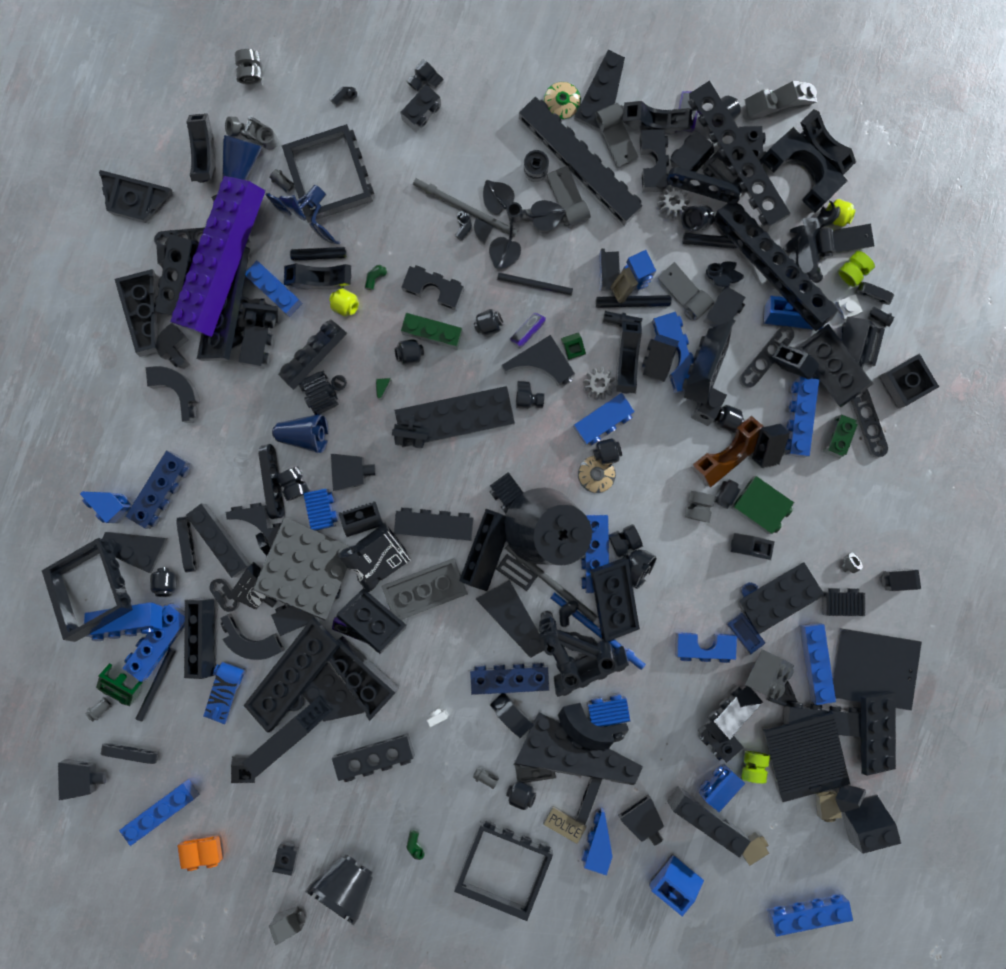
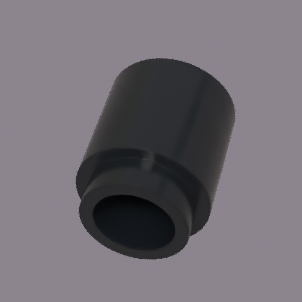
(727, 493)

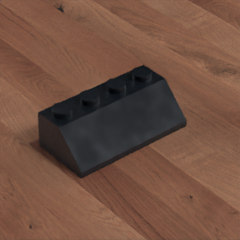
(707, 363)

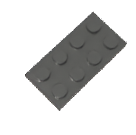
(424, 589)

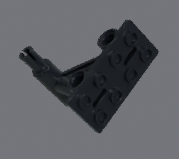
(578, 673)

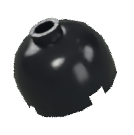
(640, 563)

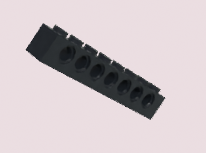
(707, 94)
(727, 218)

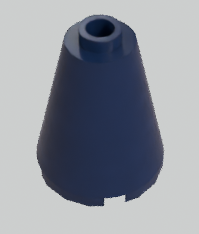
(238, 157)
(303, 433)

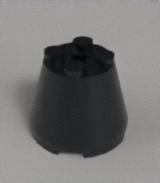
(343, 888)

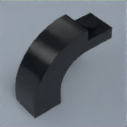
(643, 117)
(836, 153)
(317, 277)
(165, 377)
(246, 647)
(585, 732)

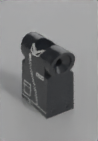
(375, 557)

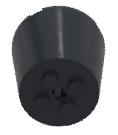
(534, 526)

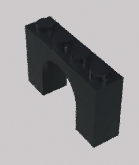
(796, 148)
(720, 831)

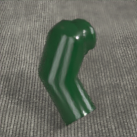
(373, 274)
(413, 847)

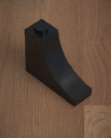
(544, 357)

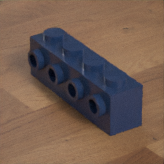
(158, 490)
(509, 679)

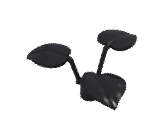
(500, 196)

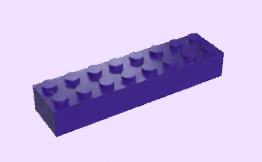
(218, 255)

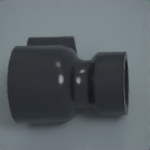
(424, 73)
(526, 399)

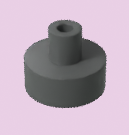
(233, 126)
(851, 563)

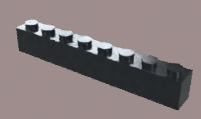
(580, 160)

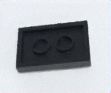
(371, 621)

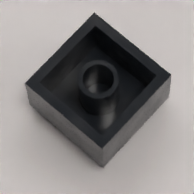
(909, 381)

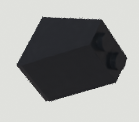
(871, 826)

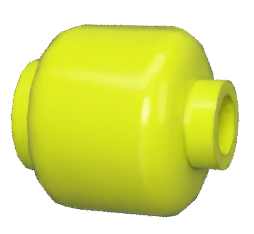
(847, 212)
(343, 302)

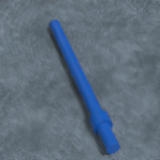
(595, 629)

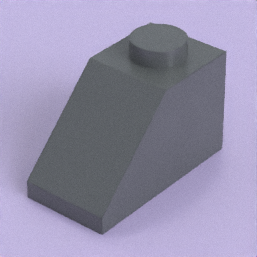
(286, 924)

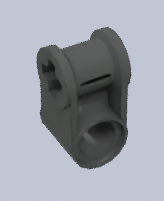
(256, 132)

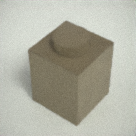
(827, 806)
(756, 849)

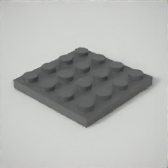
(302, 569)

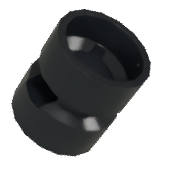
(536, 165)
(697, 217)
(292, 483)
(625, 540)

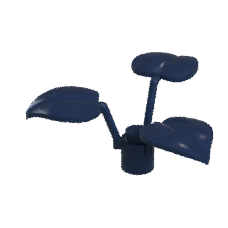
(311, 199)

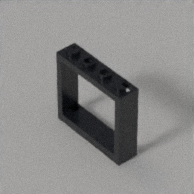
(319, 138)
(60, 599)
(286, 737)
(494, 900)

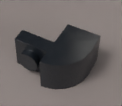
(169, 342)
(511, 715)

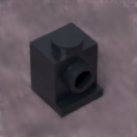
(239, 773)
(282, 866)

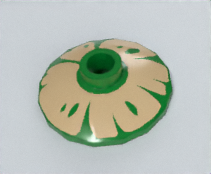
(566, 108)

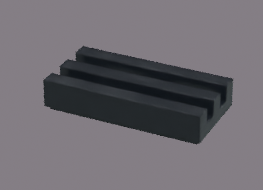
(880, 331)
(503, 562)

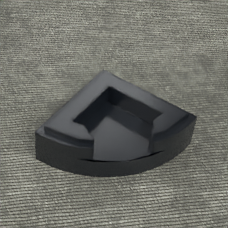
(482, 230)
(261, 539)

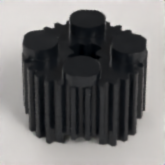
(319, 393)

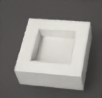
(849, 307)
(437, 716)

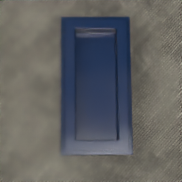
(745, 633)

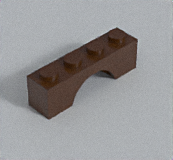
(715, 466)

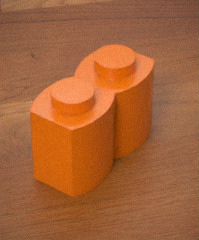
(200, 853)

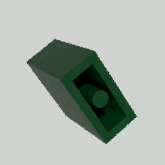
(763, 505)

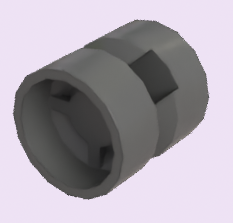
(248, 69)
(700, 506)

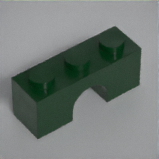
(436, 331)

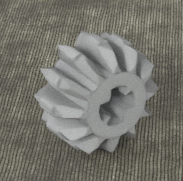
(666, 199)
(606, 383)

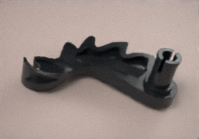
(804, 245)

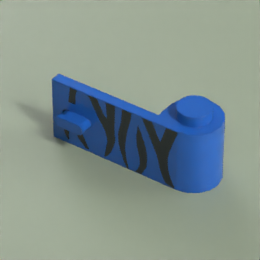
(223, 691)

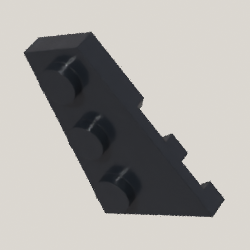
(136, 549)

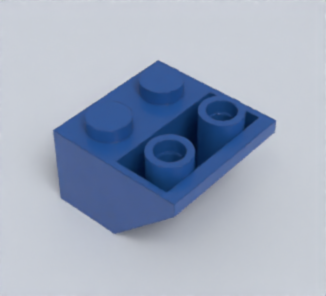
(107, 505)
(721, 787)
(677, 885)

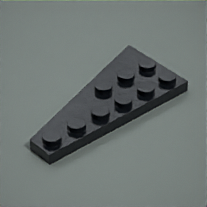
(554, 750)

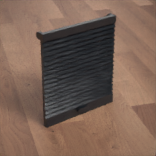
(876, 665)
(807, 756)

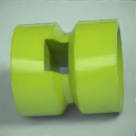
(855, 270)
(752, 772)

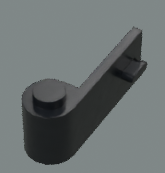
(843, 240)

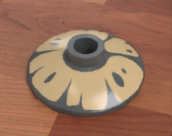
(592, 483)

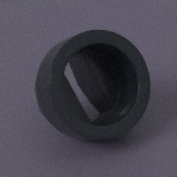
(337, 386)

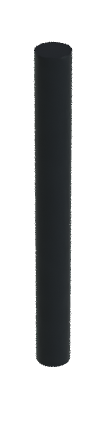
(535, 284)
(155, 684)

